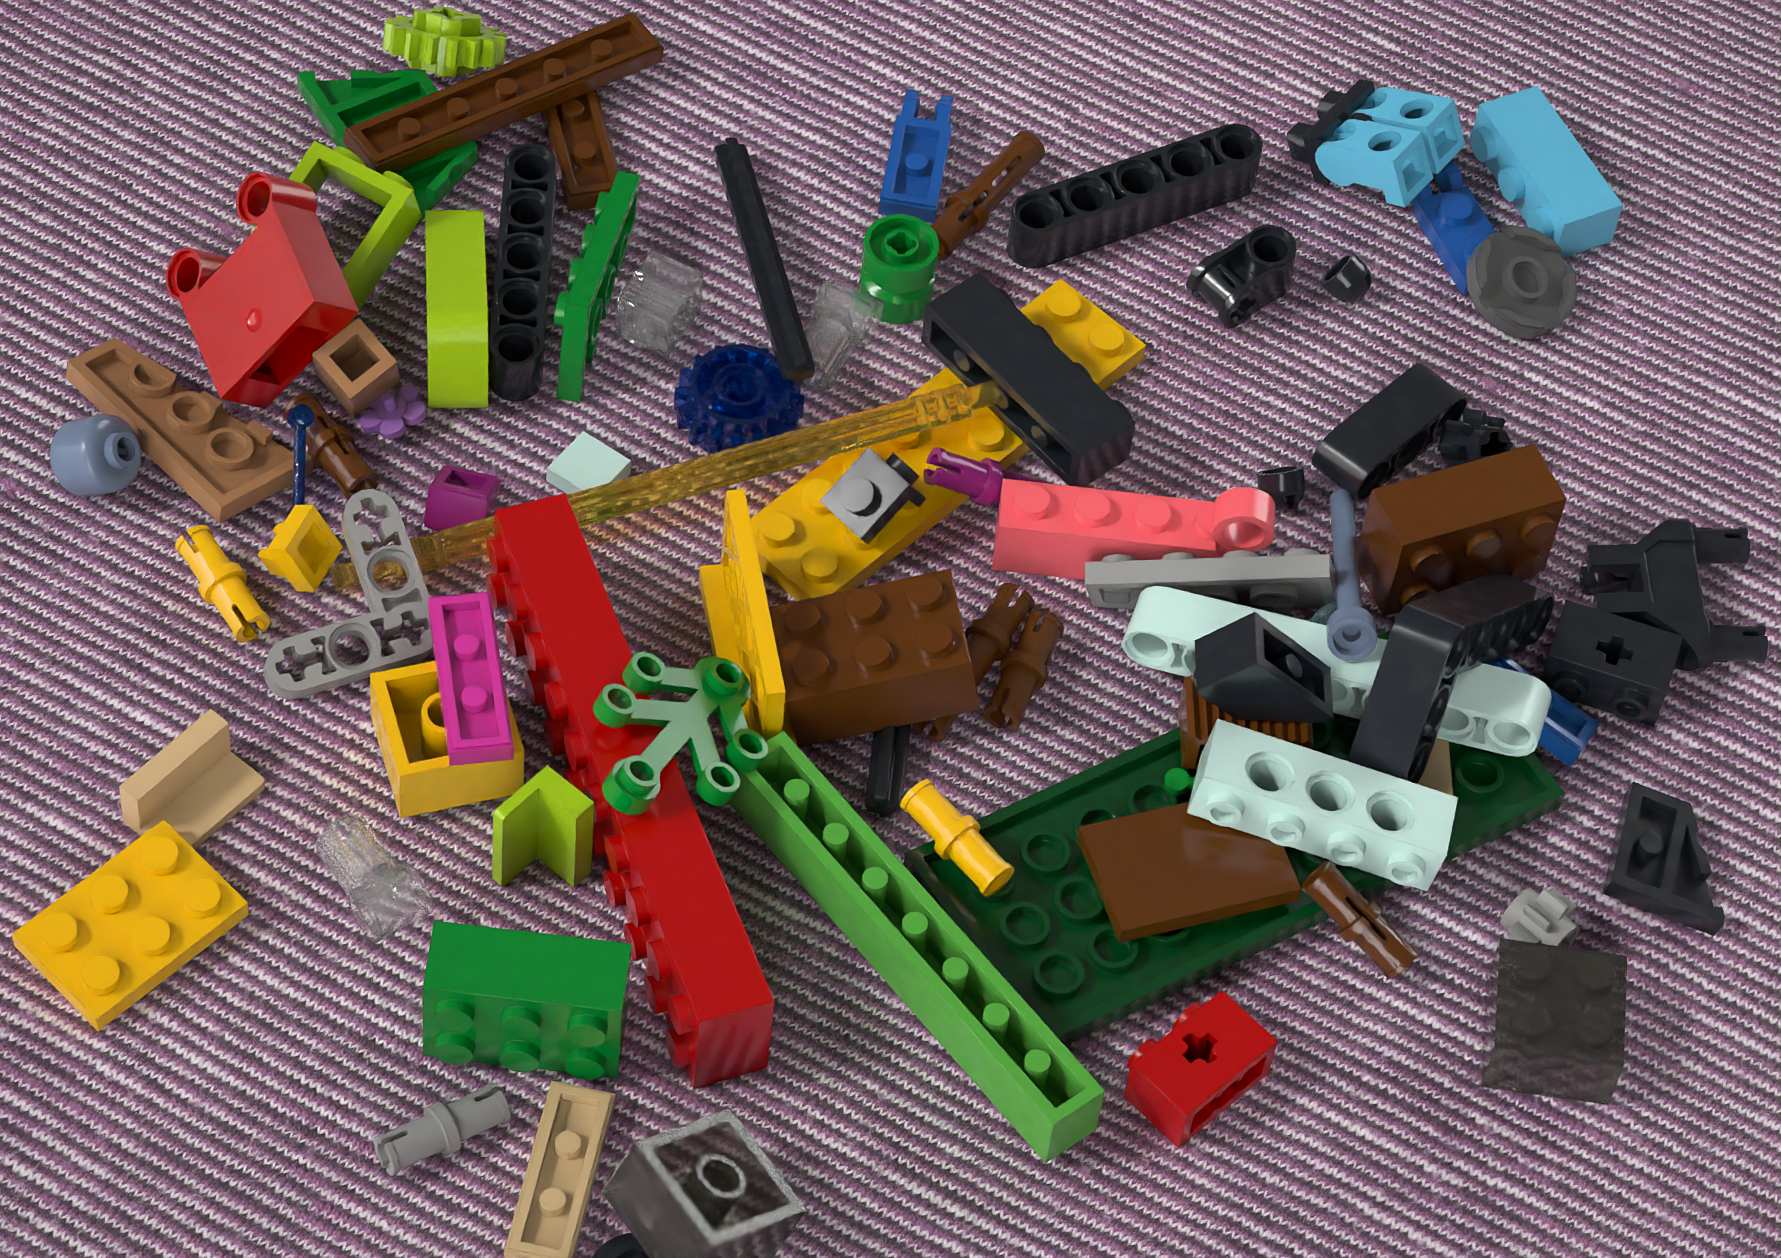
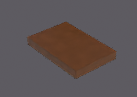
(1182, 871)

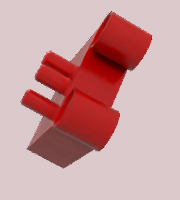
(269, 300)

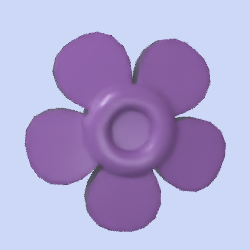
(391, 413)

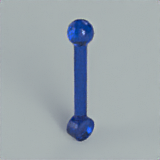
(299, 418)

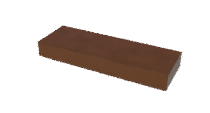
(581, 149)

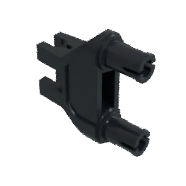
(1662, 588)

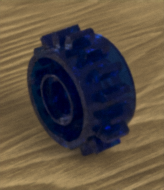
(735, 398)

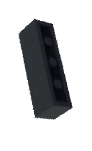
(1042, 391)

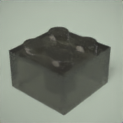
(1554, 1021)
(704, 1193)

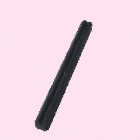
(764, 262)

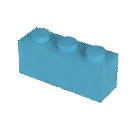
(1545, 171)

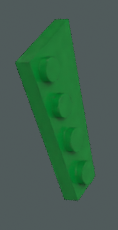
(593, 281)

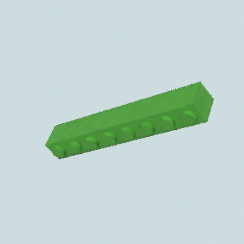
(919, 950)

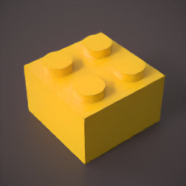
(415, 750)

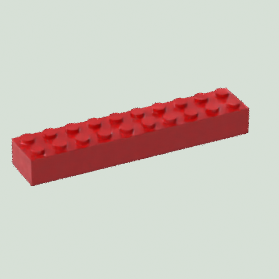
(654, 861)

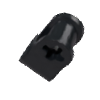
(1246, 274)

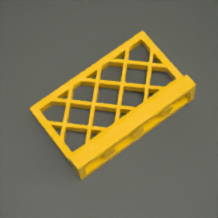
(741, 620)

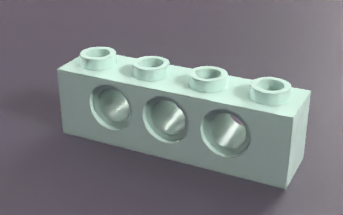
(1322, 805)

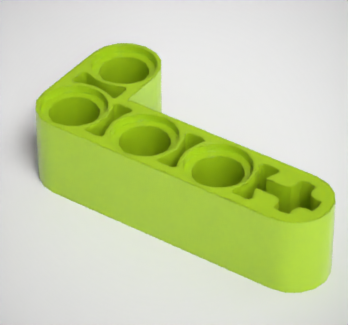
(456, 309)

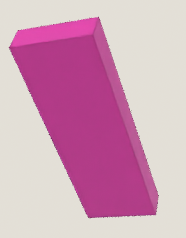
(470, 679)

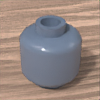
(95, 455)

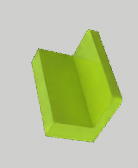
(544, 822)

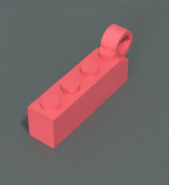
(1062, 526)

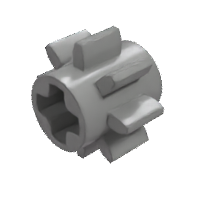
(1541, 918)

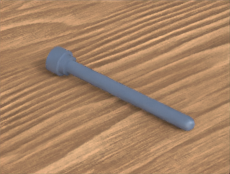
(1350, 628)

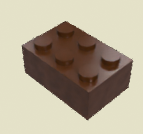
(1459, 527)
(874, 658)

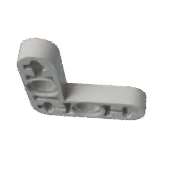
(385, 607)

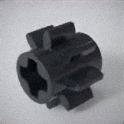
(1473, 438)

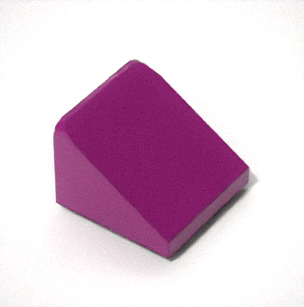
(459, 497)

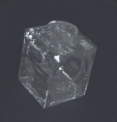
(659, 303)

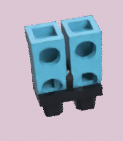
(1379, 139)

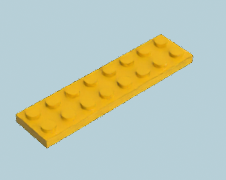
(818, 555)

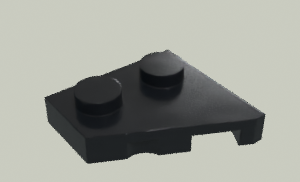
(1660, 861)

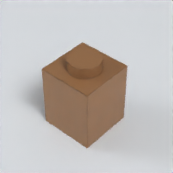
(356, 367)

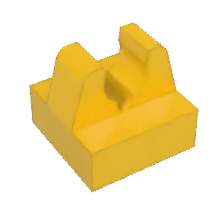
(302, 549)

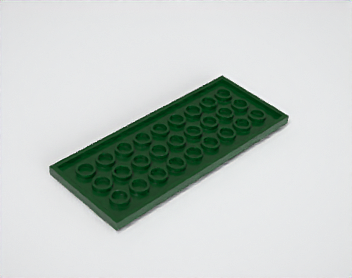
(1051, 926)

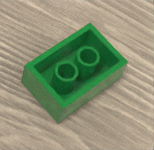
(525, 1000)

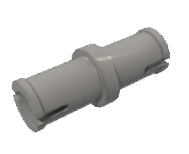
(441, 1128)

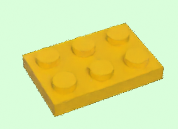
(130, 924)

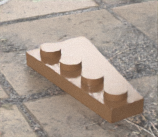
(184, 431)

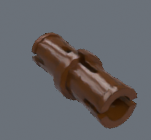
(334, 450)
(1023, 670)
(1359, 919)

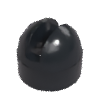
(1348, 279)
(1283, 482)

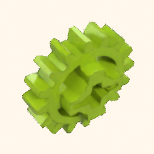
(444, 41)

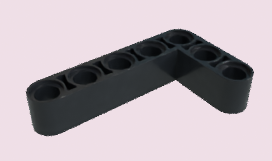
(1425, 654)

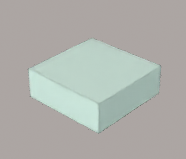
(587, 465)

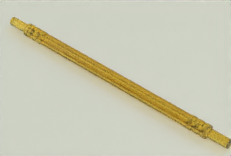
(708, 473)

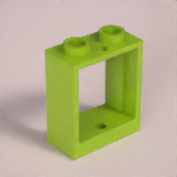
(390, 228)

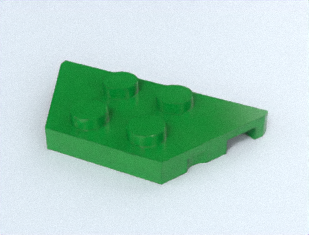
(369, 94)

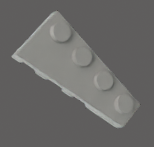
(1241, 577)

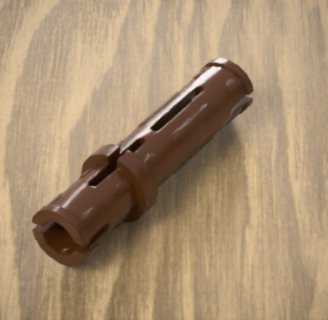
(1017, 160)
(987, 642)

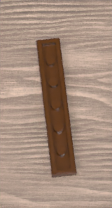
(504, 95)

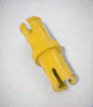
(222, 583)
(957, 837)

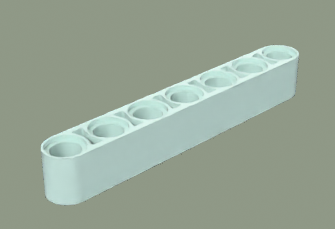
(1486, 709)

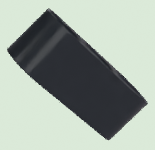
(1389, 431)

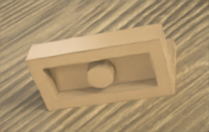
(191, 784)

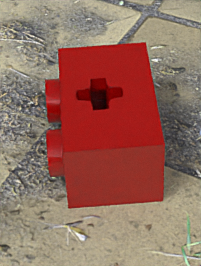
(1198, 1067)

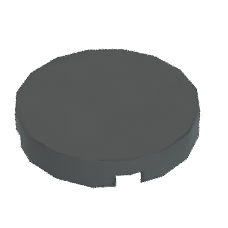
(1521, 282)

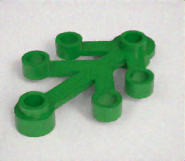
(715, 689)

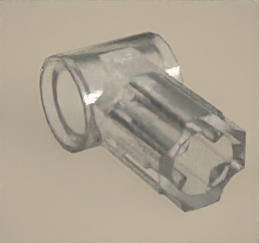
(836, 326)
(378, 889)

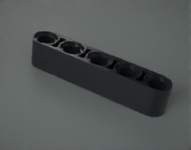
(1133, 195)
(523, 273)

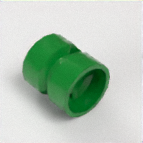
(899, 266)

